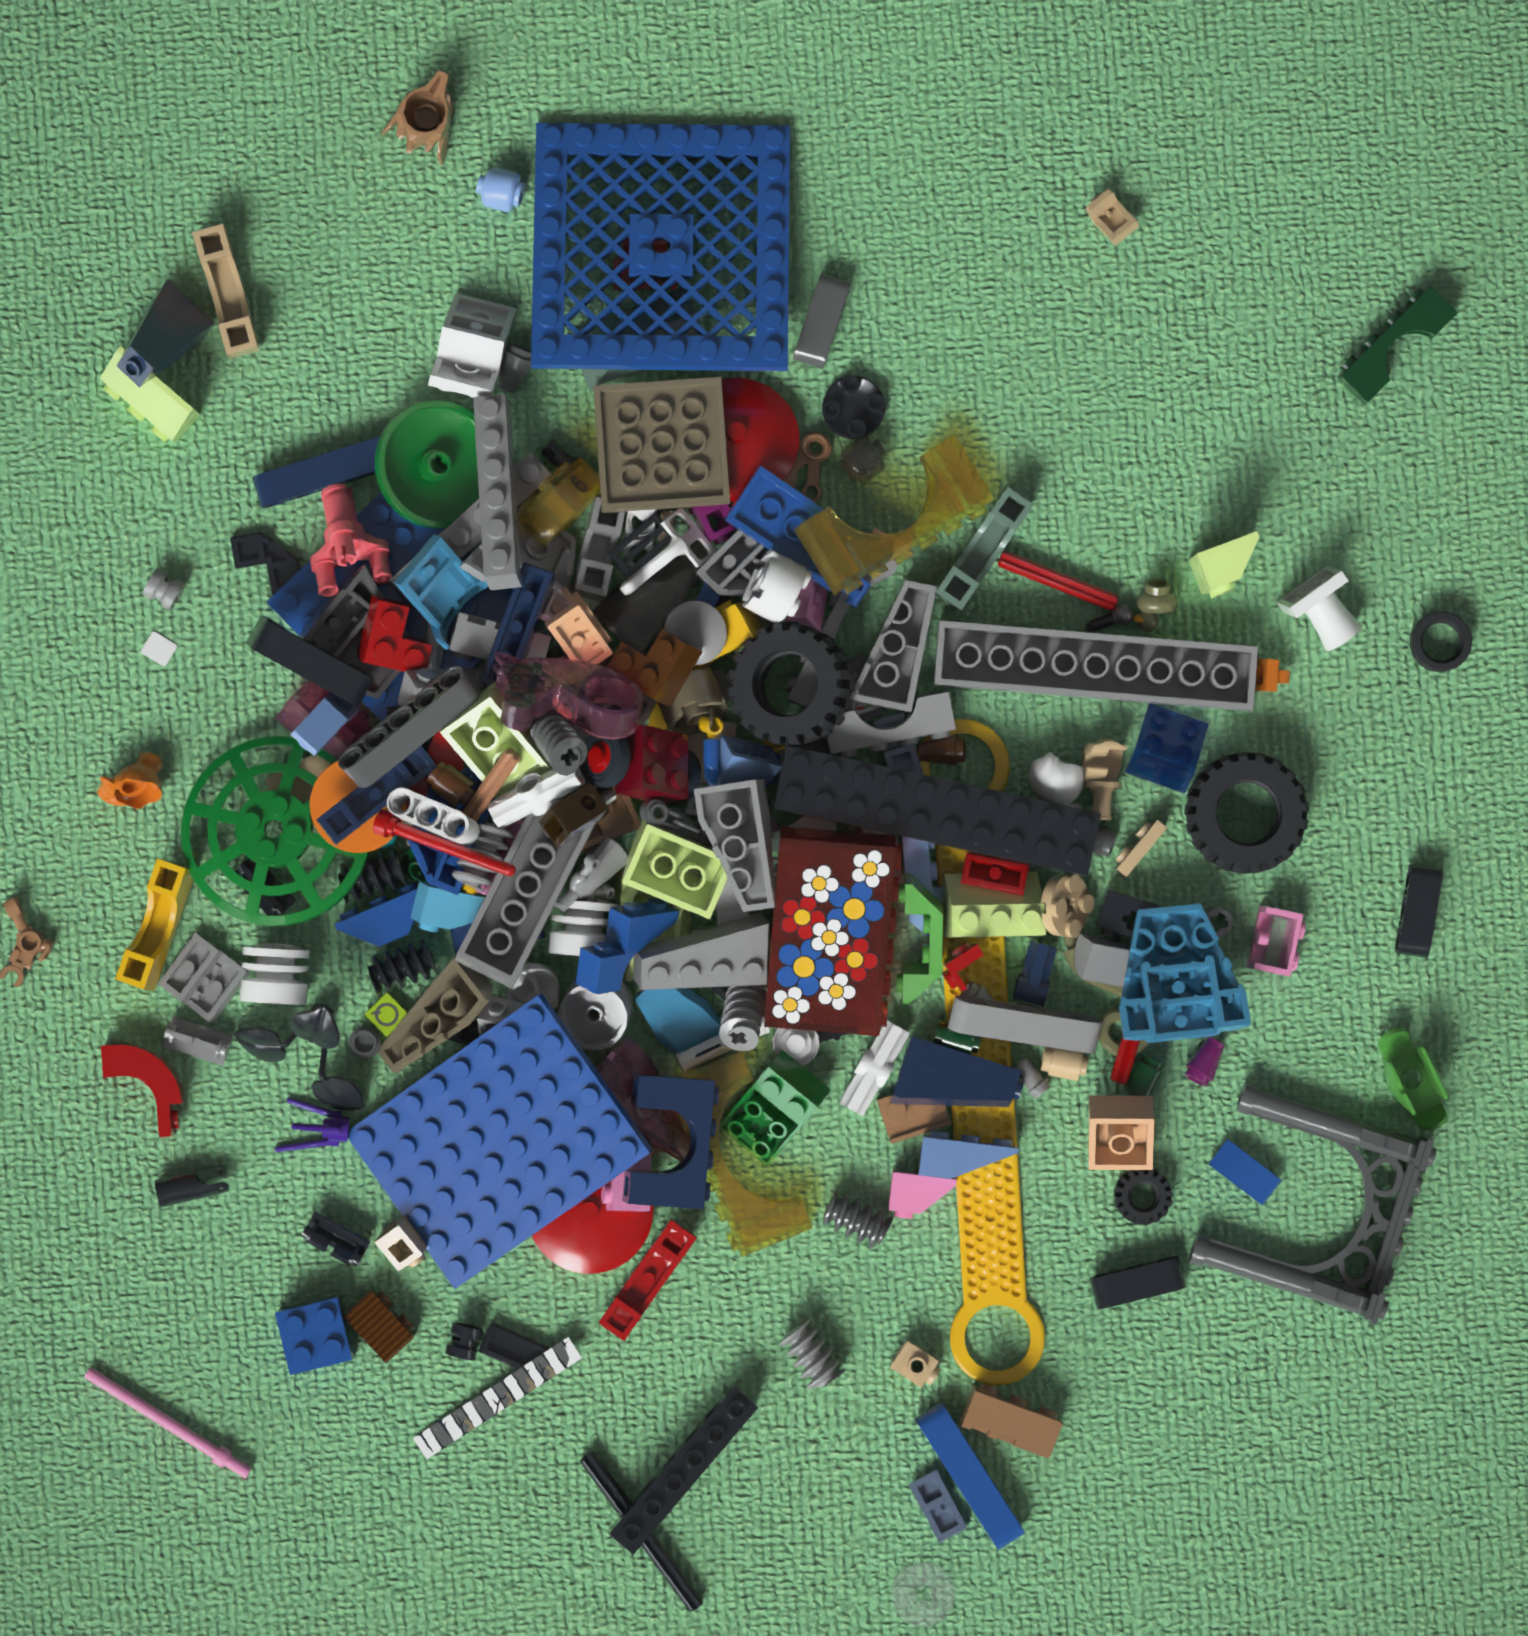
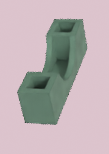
(984, 549)

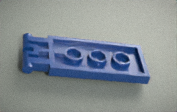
(769, 514)

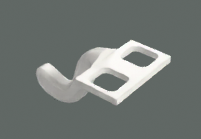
(678, 546)

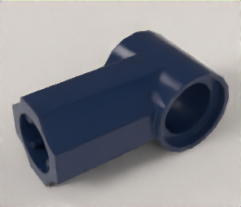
(1033, 982)

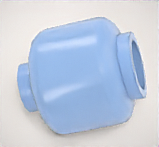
(501, 189)

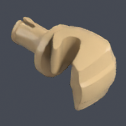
(1101, 768)

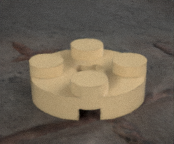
(1066, 905)

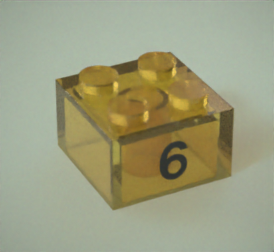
(560, 501)

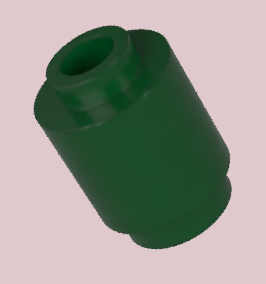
(955, 1040)
(1145, 1077)

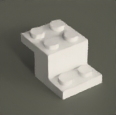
(472, 346)

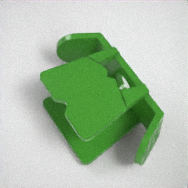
(1422, 1100)

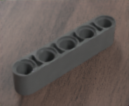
(409, 726)

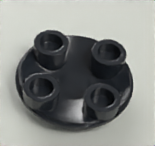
(853, 407)

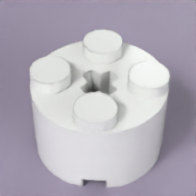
(775, 587)

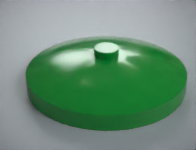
(429, 463)

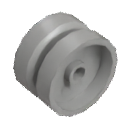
(597, 1027)

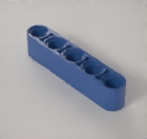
(970, 1475)

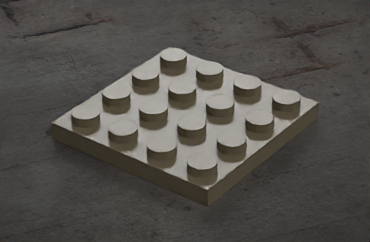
(661, 444)

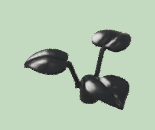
(317, 1027)

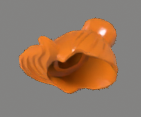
(134, 784)

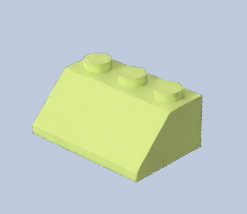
(151, 401)
(1222, 565)
(675, 869)
(991, 913)

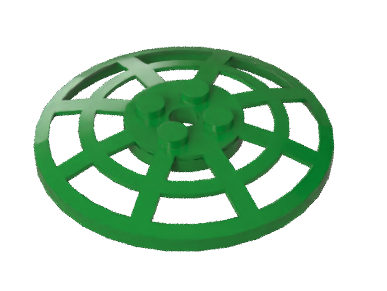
(254, 842)

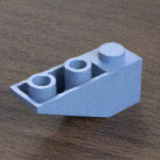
(954, 1157)

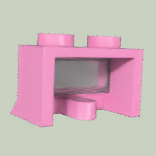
(1276, 941)

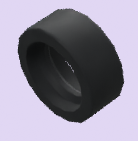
(1460, 627)

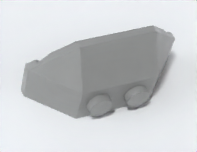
(733, 565)

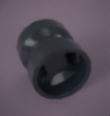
(463, 1341)

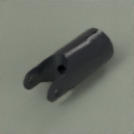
(189, 1186)

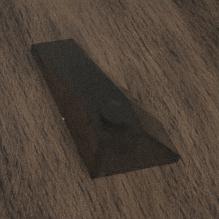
(643, 613)

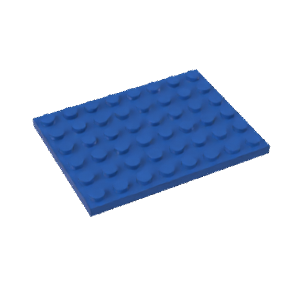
(499, 1140)

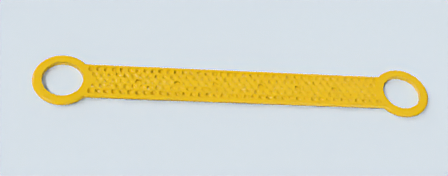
(991, 1194)

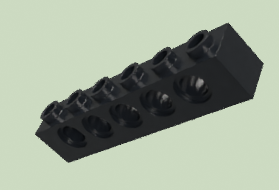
(682, 1469)

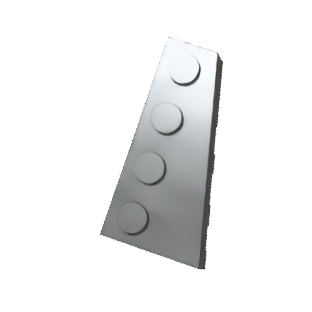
(896, 657)
(707, 958)

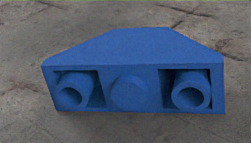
(384, 921)

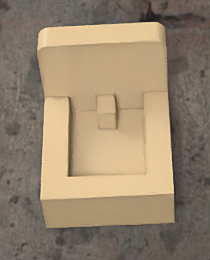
(1111, 217)

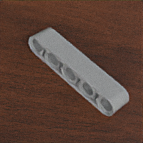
(1024, 1024)

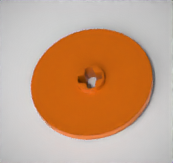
(327, 791)

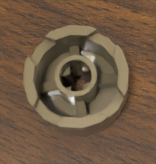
(697, 698)

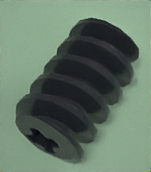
(377, 875)
(402, 967)

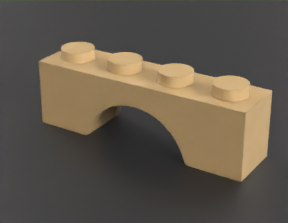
(227, 291)

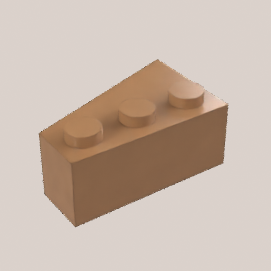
(1011, 1420)

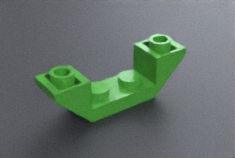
(919, 976)

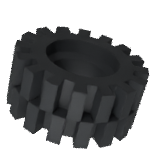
(1147, 1215)

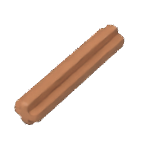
(491, 784)

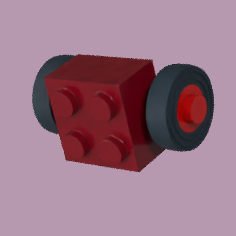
(644, 765)

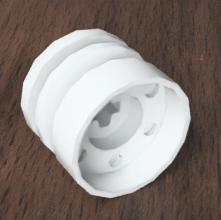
(583, 926)
(274, 975)

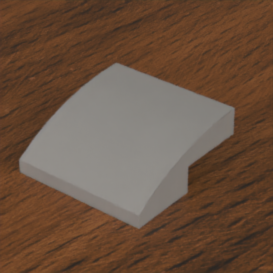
(204, 978)

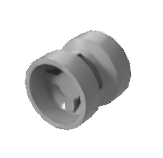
(166, 590)

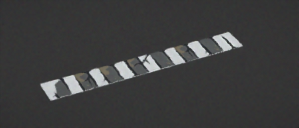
(497, 1398)

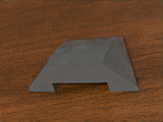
(340, 626)

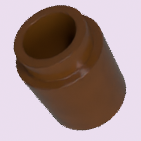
(451, 784)

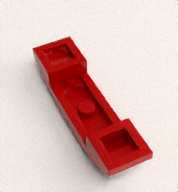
(647, 1279)

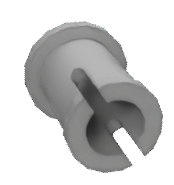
(1032, 1078)

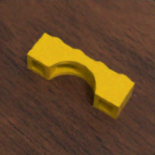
(148, 951)

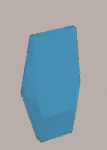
(679, 1018)

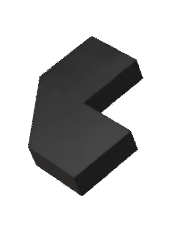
(260, 549)

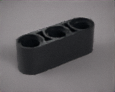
(1418, 910)
(1138, 1282)

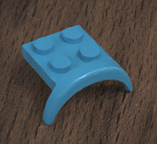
(438, 586)

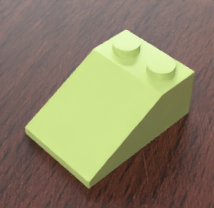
(483, 738)

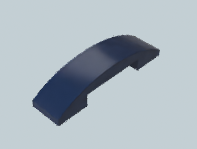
(366, 802)

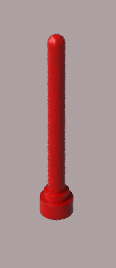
(388, 825)

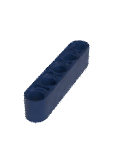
(316, 473)

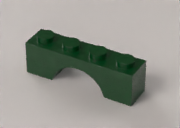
(1425, 317)

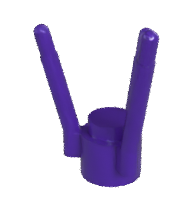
(334, 1128)

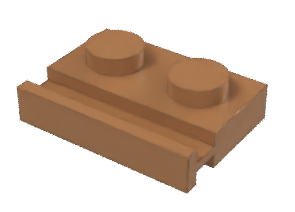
(907, 1121)

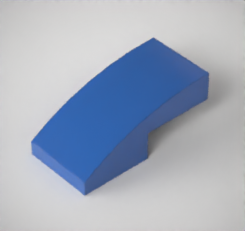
(1245, 1172)

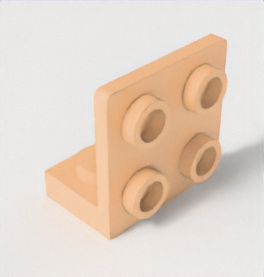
(579, 631)

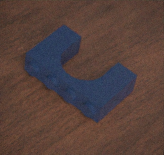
(685, 1183)

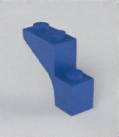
(628, 932)

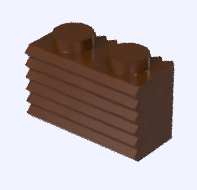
(380, 1324)

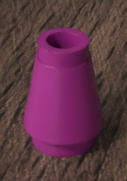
(1204, 1063)

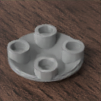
(700, 626)

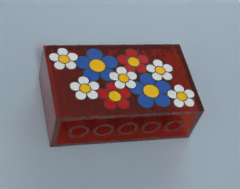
(832, 931)

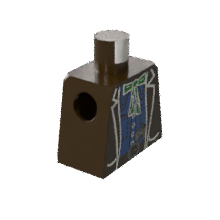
(576, 813)

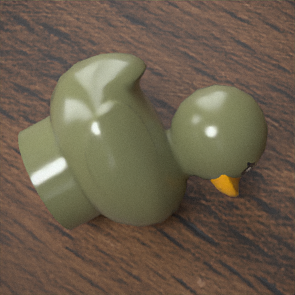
(1154, 600)

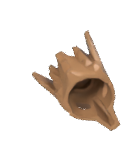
(425, 116)

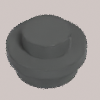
(364, 1042)

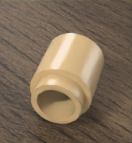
(1064, 1063)

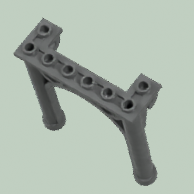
(1302, 1278)

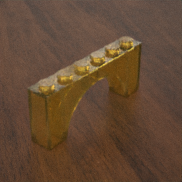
(850, 555)
(752, 1218)

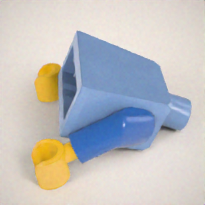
(735, 759)

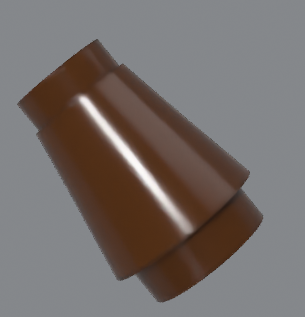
(945, 750)

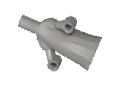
(595, 871)

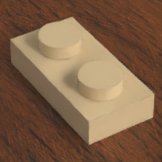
(1147, 835)

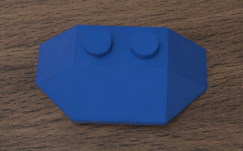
(436, 864)

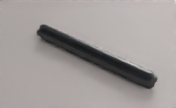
(652, 1545)

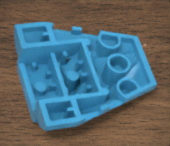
(1179, 979)

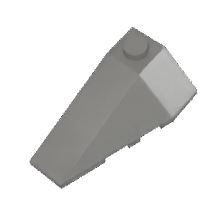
(740, 833)

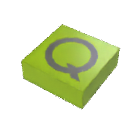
(387, 1015)

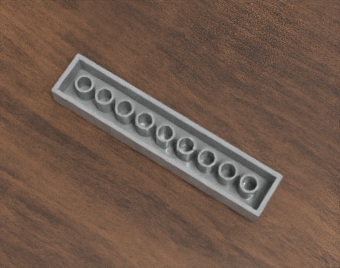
(1095, 666)
(522, 903)

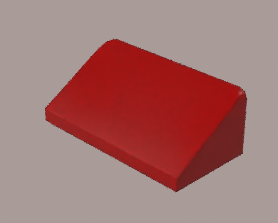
(994, 874)

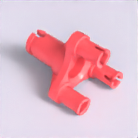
(346, 542)

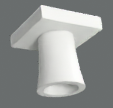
(1326, 612)

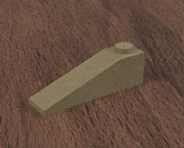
(439, 1013)

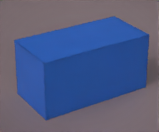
(709, 595)

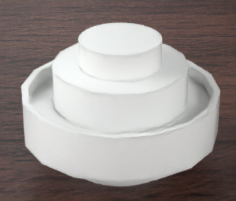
(799, 1044)

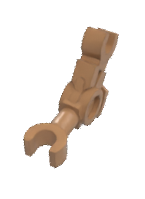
(28, 943)

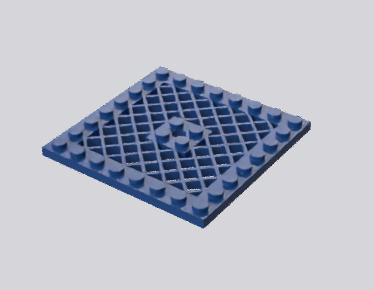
(677, 143)

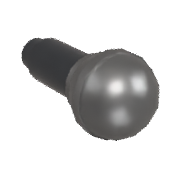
(1120, 615)

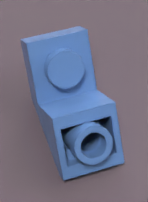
(324, 723)

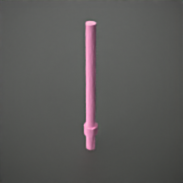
(221, 1456)

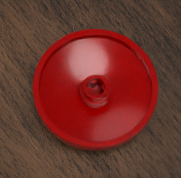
(757, 432)
(594, 1239)

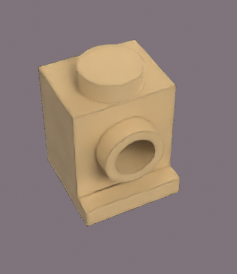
(395, 1250)
(906, 1355)

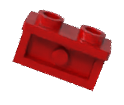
(962, 957)

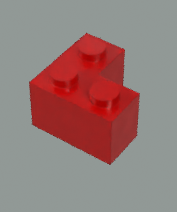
(384, 640)

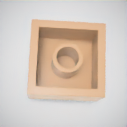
(1120, 1132)

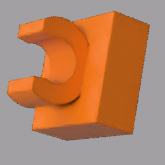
(1269, 676)

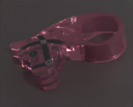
(568, 687)

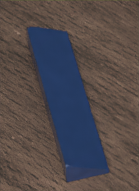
(520, 617)

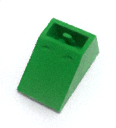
(774, 1107)

